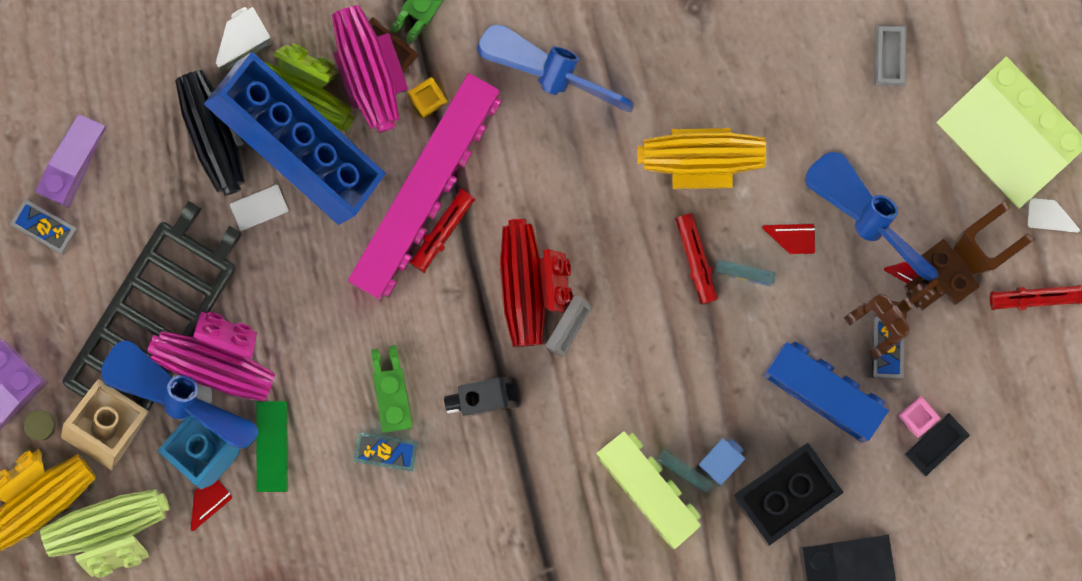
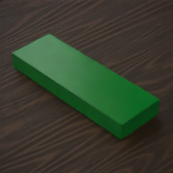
(272, 446)

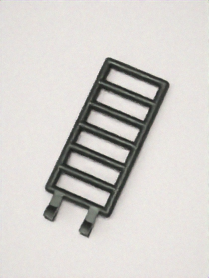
(133, 280)

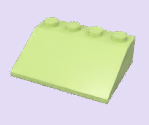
(1012, 132)

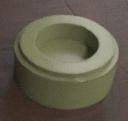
(39, 425)

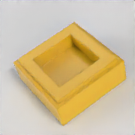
(427, 97)

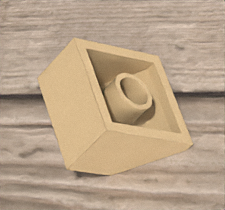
(104, 424)

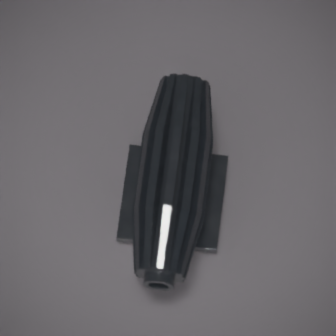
(211, 138)

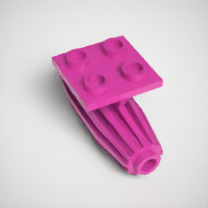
(368, 68)
(215, 357)

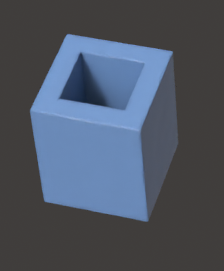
(722, 460)

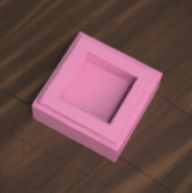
(919, 417)

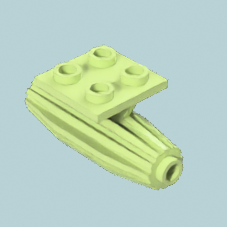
(106, 531)

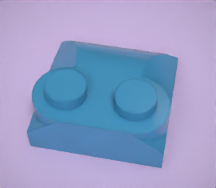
(198, 452)

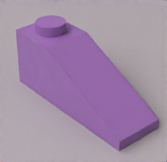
(70, 161)

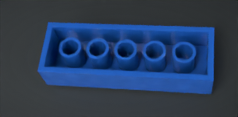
(295, 138)

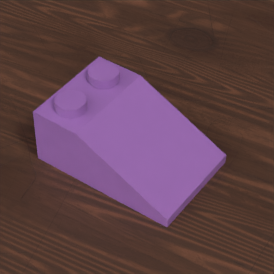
(17, 382)

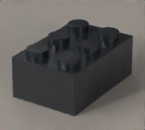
(787, 494)

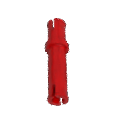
(442, 231)
(696, 258)
(1026, 298)

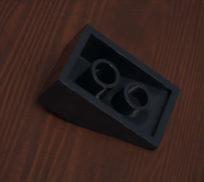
(849, 560)

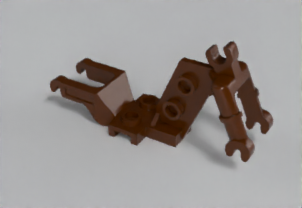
(954, 279)

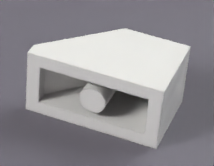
(241, 36)

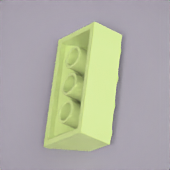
(648, 489)

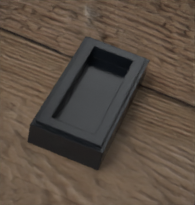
(937, 444)

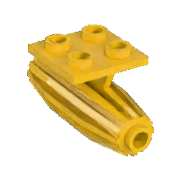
(702, 156)
(38, 495)

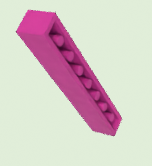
(424, 187)

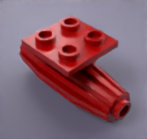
(530, 283)

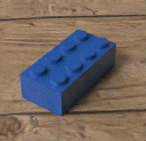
(825, 392)

